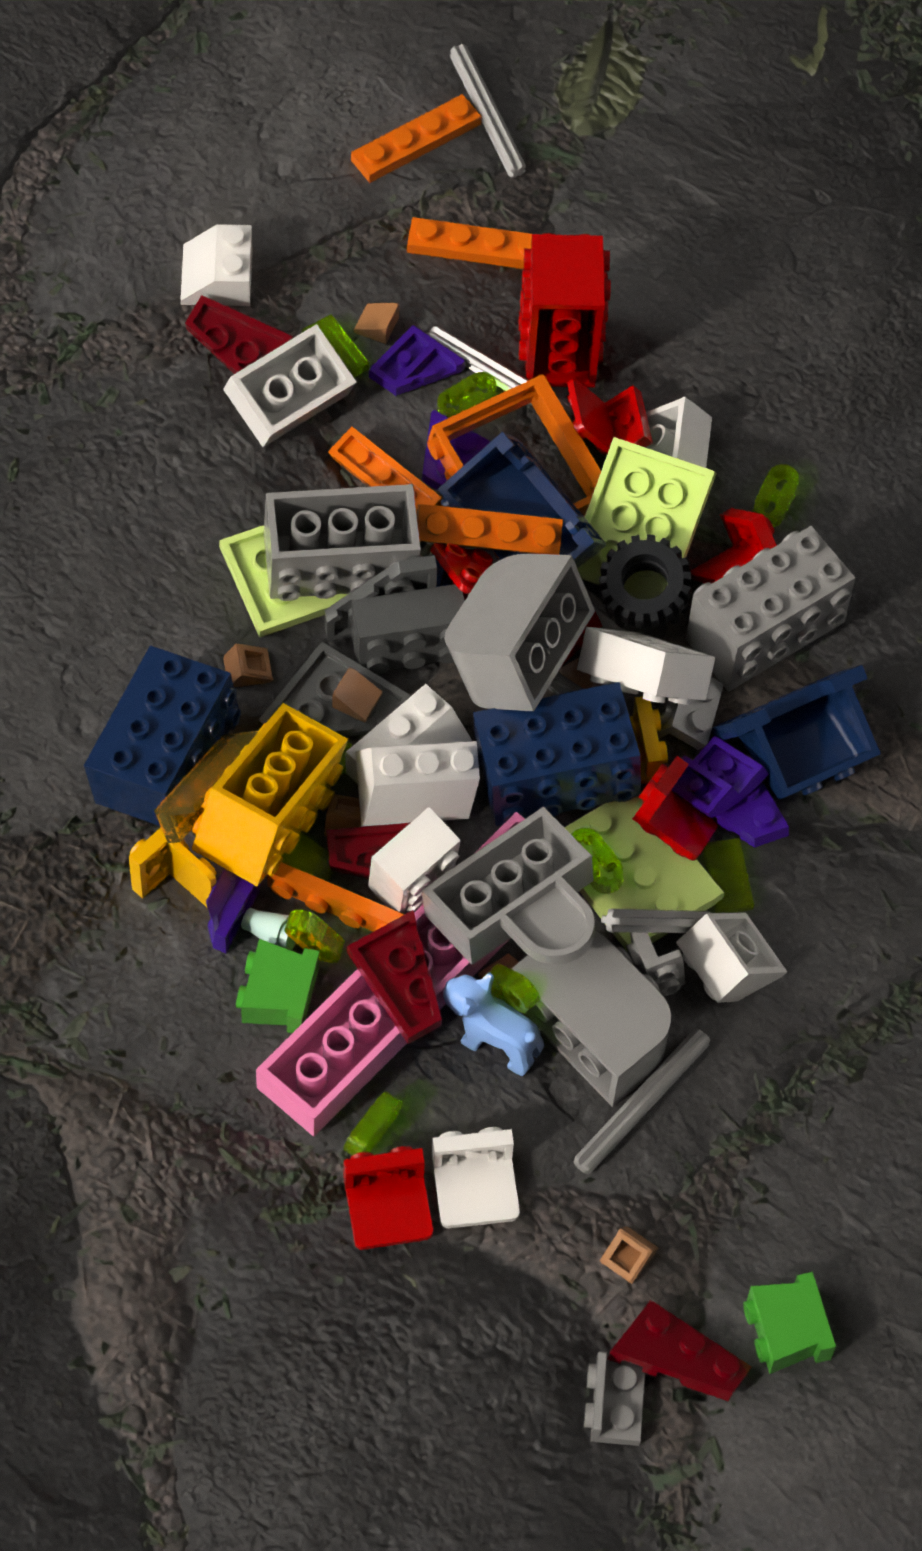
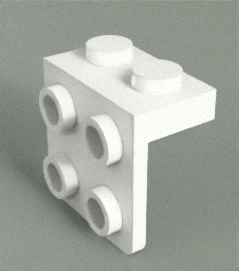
(475, 1177)

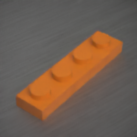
(415, 138)
(467, 242)
(377, 468)
(489, 529)
(327, 897)

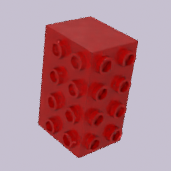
(564, 307)

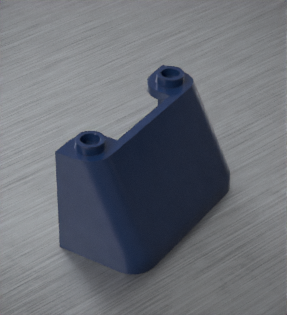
(512, 481)

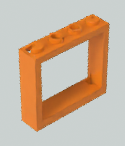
(552, 414)

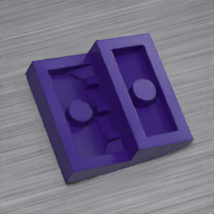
(718, 778)

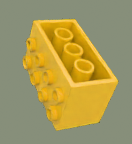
(269, 795)

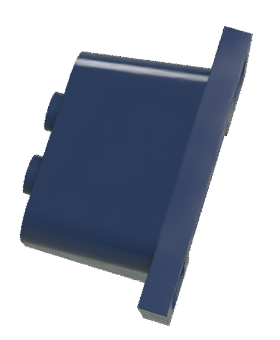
(807, 734)

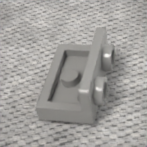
(693, 721)
(665, 970)

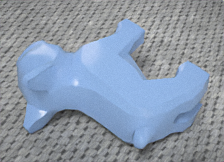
(493, 1021)

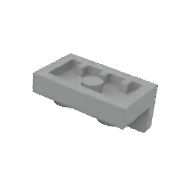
(616, 1403)

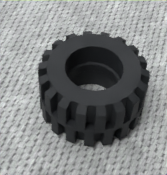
(642, 556)

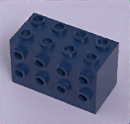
(160, 732)
(561, 755)

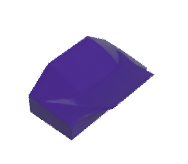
(226, 908)

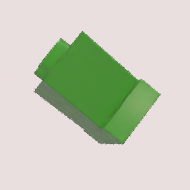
(278, 986)
(789, 1323)

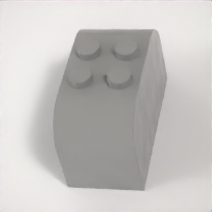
(518, 629)
(601, 1016)

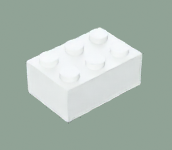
(289, 385)
(645, 665)
(413, 861)

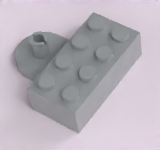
(518, 890)

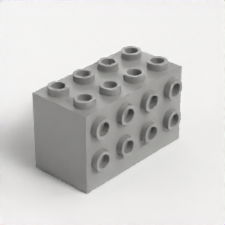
(336, 538)
(770, 607)

